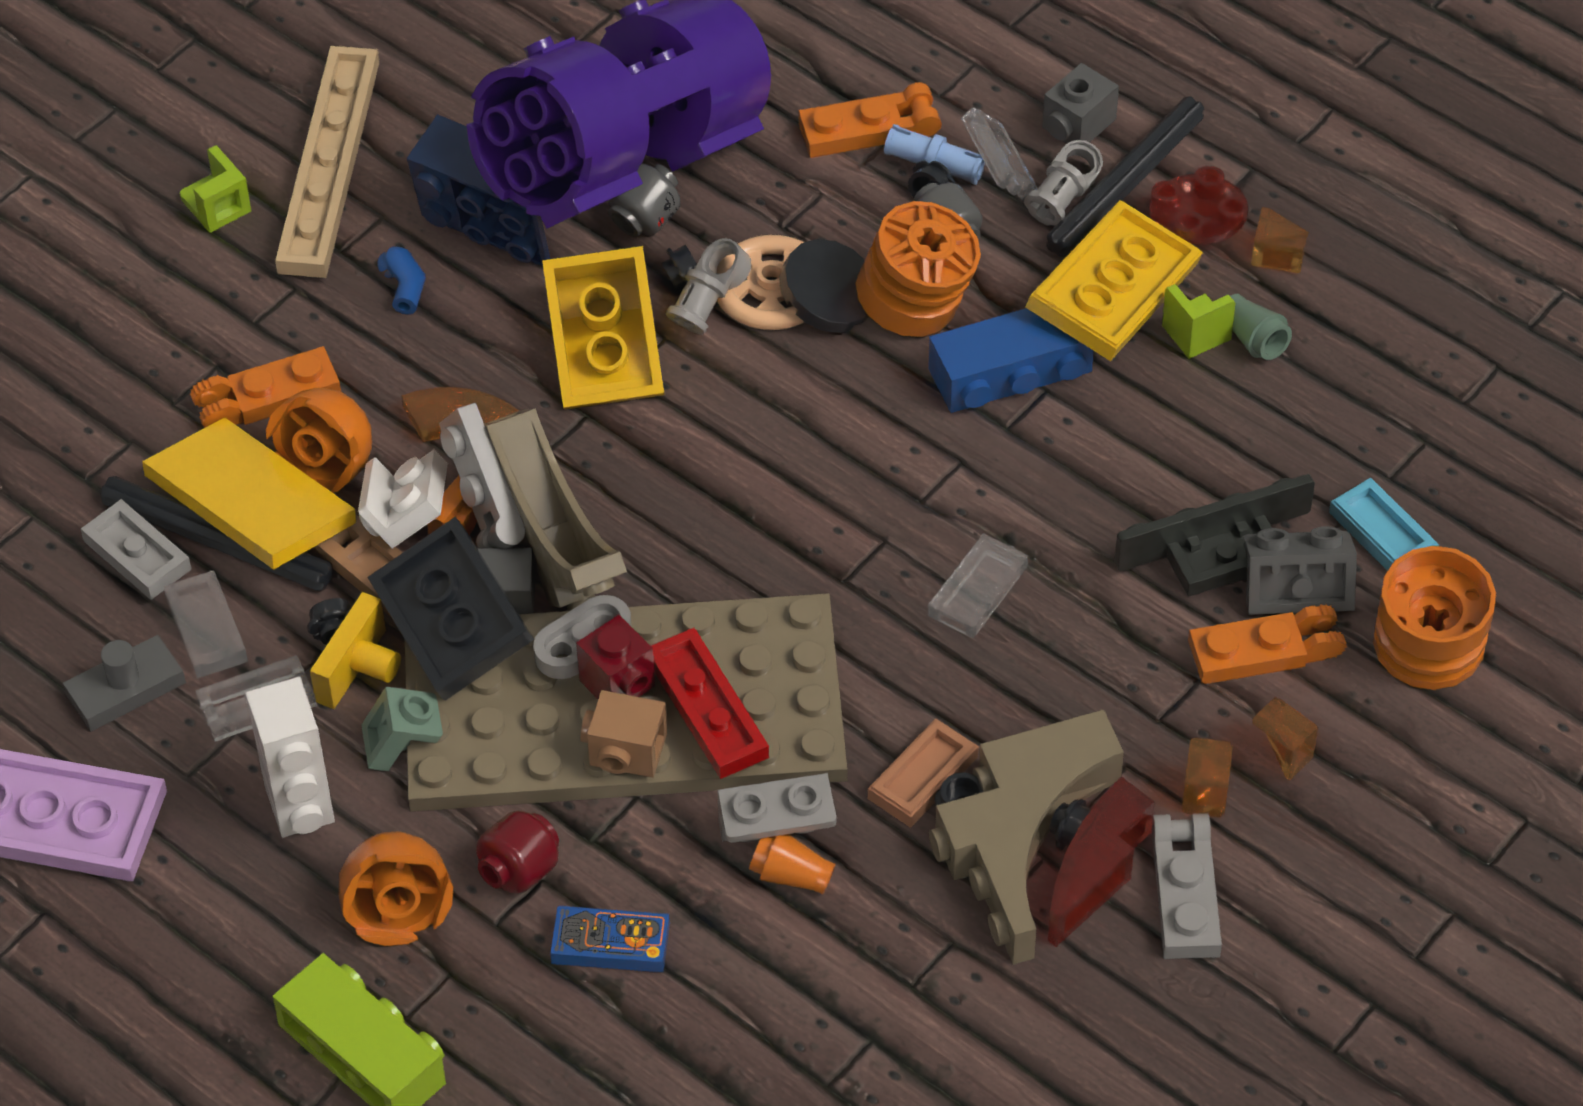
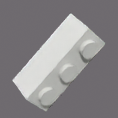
(290, 757)

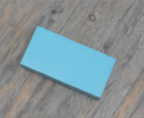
(1379, 523)

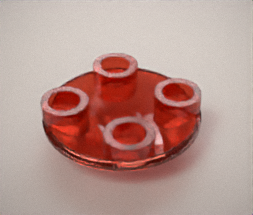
(1199, 206)

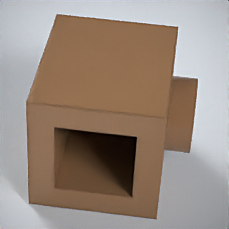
(625, 733)

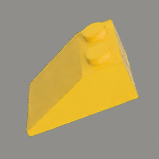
(603, 327)

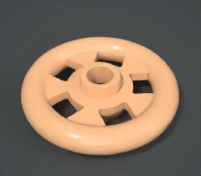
(770, 313)

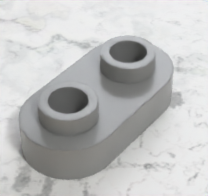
(563, 633)

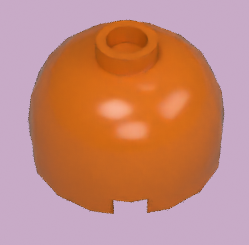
(322, 436)
(394, 888)

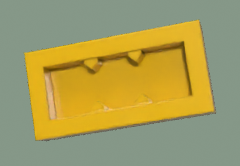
(354, 651)

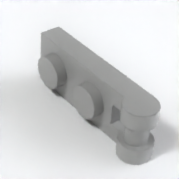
(481, 478)
(1186, 888)

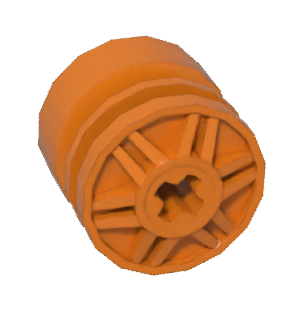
(918, 268)
(1434, 617)

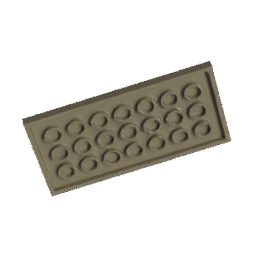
(520, 732)

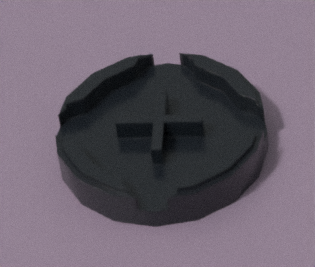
(822, 285)

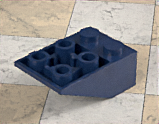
(458, 197)

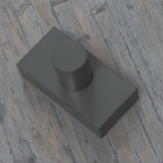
(123, 681)

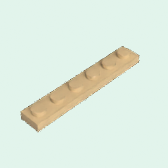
(327, 162)

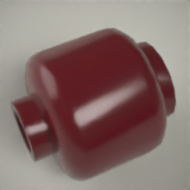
(517, 851)

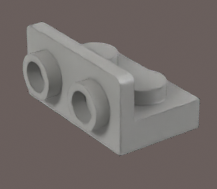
(776, 808)

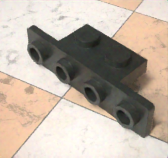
(1208, 540)

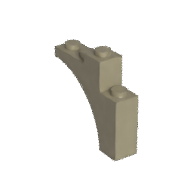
(565, 546)
(1002, 828)

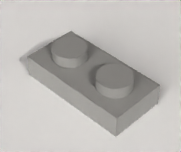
(135, 549)

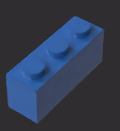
(1003, 359)

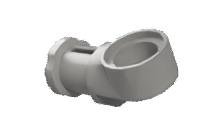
(1065, 180)
(706, 286)

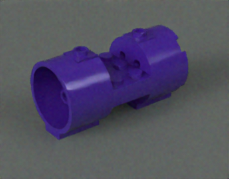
(582, 115)

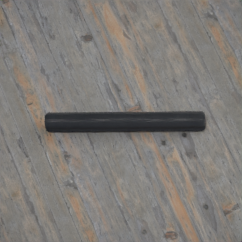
(1125, 176)
(183, 521)

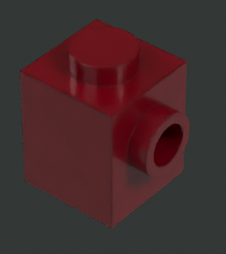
(615, 660)

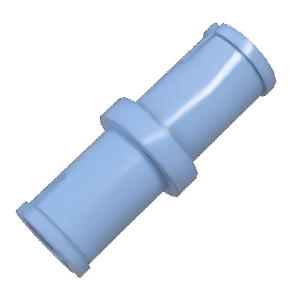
(919, 147)

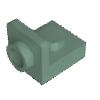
(396, 720)

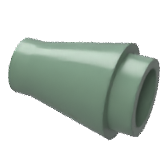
(1260, 329)

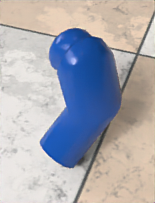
(408, 273)

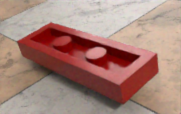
(708, 703)

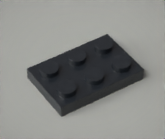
(450, 608)

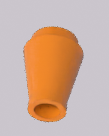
(791, 863)

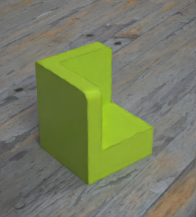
(219, 196)
(1197, 323)

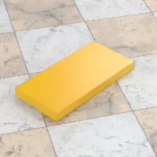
(1114, 280)
(249, 493)

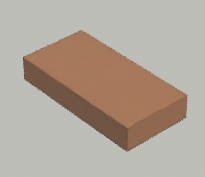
(918, 773)

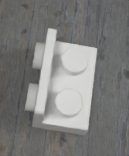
(402, 502)

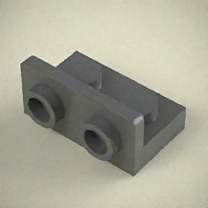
(1300, 570)

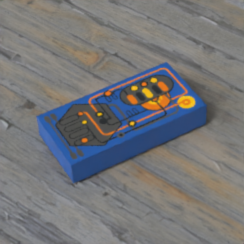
(610, 939)

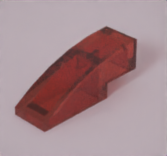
(1099, 857)

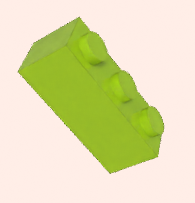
(359, 1036)

